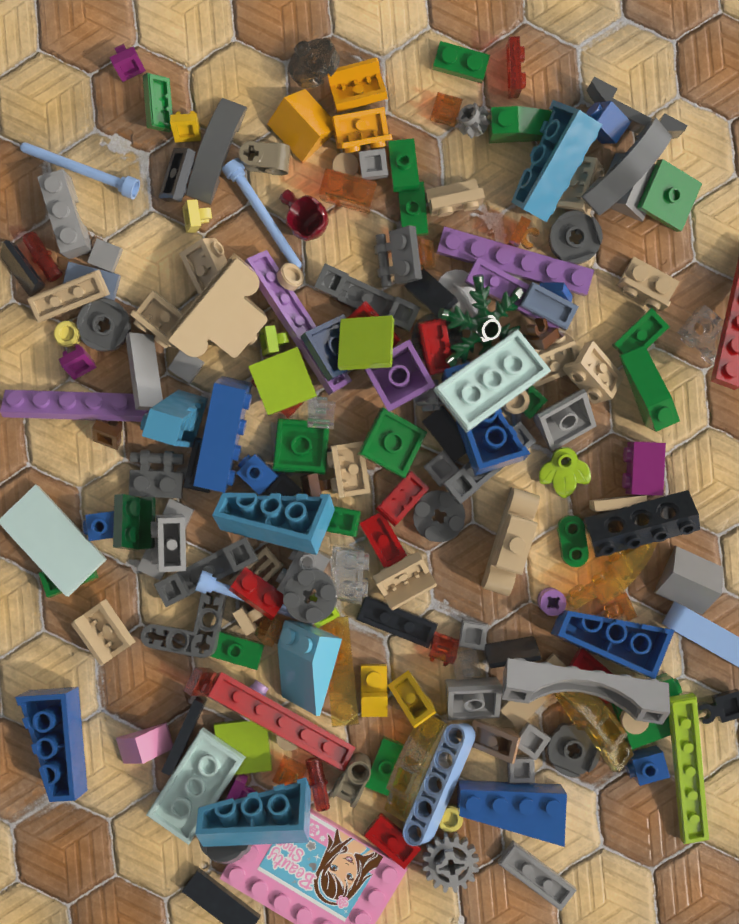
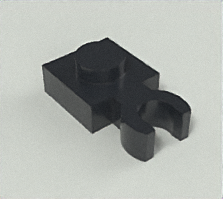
(724, 707)

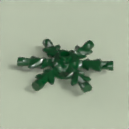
(484, 325)

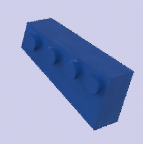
(222, 434)
(492, 441)
(621, 642)
(57, 739)
(522, 808)

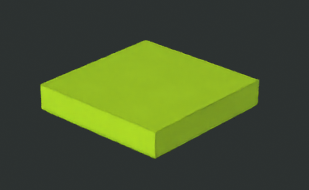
(366, 343)
(282, 381)
(248, 740)

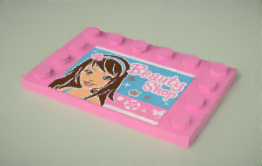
(321, 881)

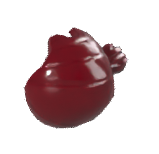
(306, 216)

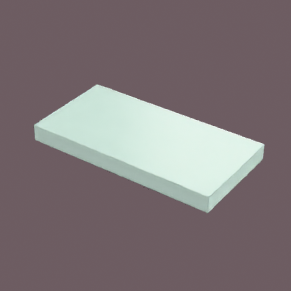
(492, 380)
(52, 540)
(195, 783)

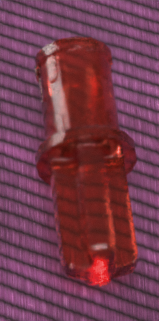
(42, 256)
(318, 783)

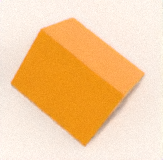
(301, 124)

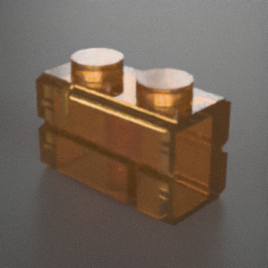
(347, 191)

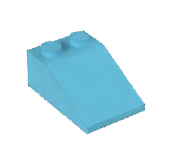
(306, 664)

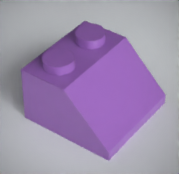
(403, 380)

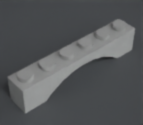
(640, 698)

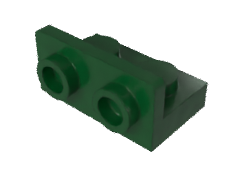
(133, 522)

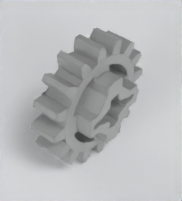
(462, 860)

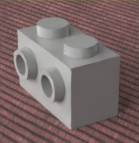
(170, 543)
(302, 561)

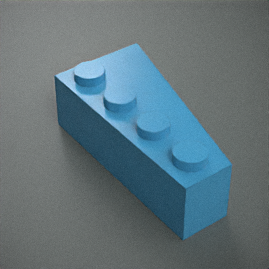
(555, 159)
(175, 419)
(282, 520)
(259, 818)

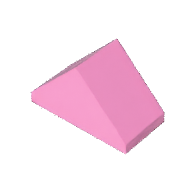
(145, 744)

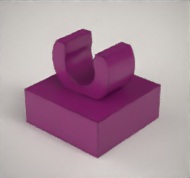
(127, 62)
(77, 362)
(239, 789)

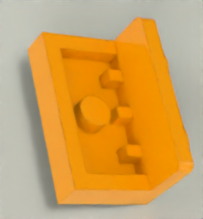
(357, 85)
(361, 129)

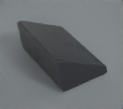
(21, 268)
(498, 652)

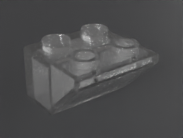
(347, 572)

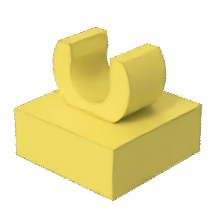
(194, 216)

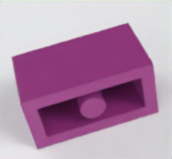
(644, 468)

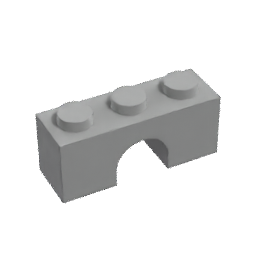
(61, 206)

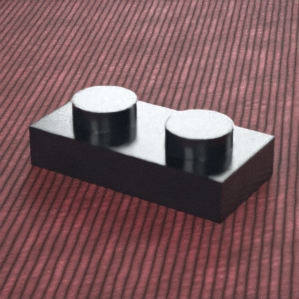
(177, 175)

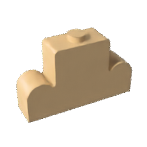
(221, 313)
(511, 542)

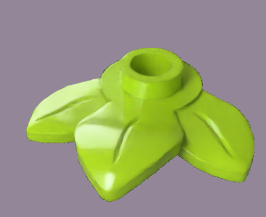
(564, 476)

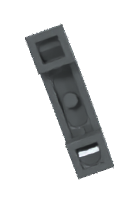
(601, 91)
(214, 150)
(629, 168)
(354, 293)
(465, 483)
(219, 564)

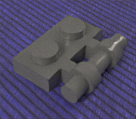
(405, 256)
(156, 483)

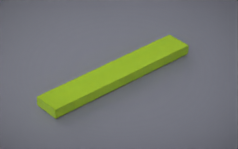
(688, 768)

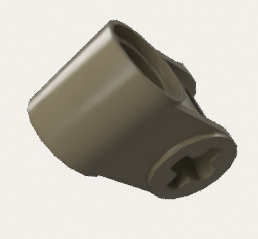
(268, 158)
(351, 783)

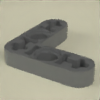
(192, 638)

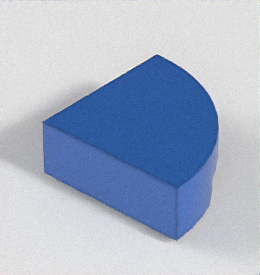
(559, 289)

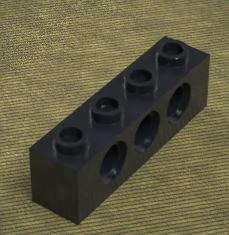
(642, 523)

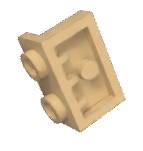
(582, 179)
(203, 261)
(647, 284)
(556, 356)
(594, 373)

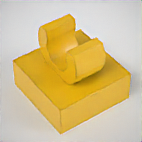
(185, 127)

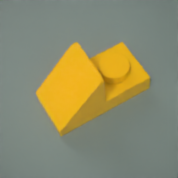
(374, 690)
(412, 699)

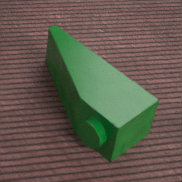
(516, 124)
(649, 389)

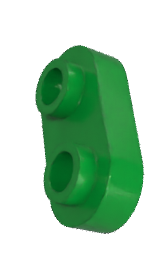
(572, 541)

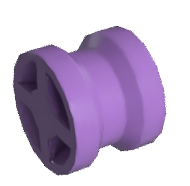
(547, 597)

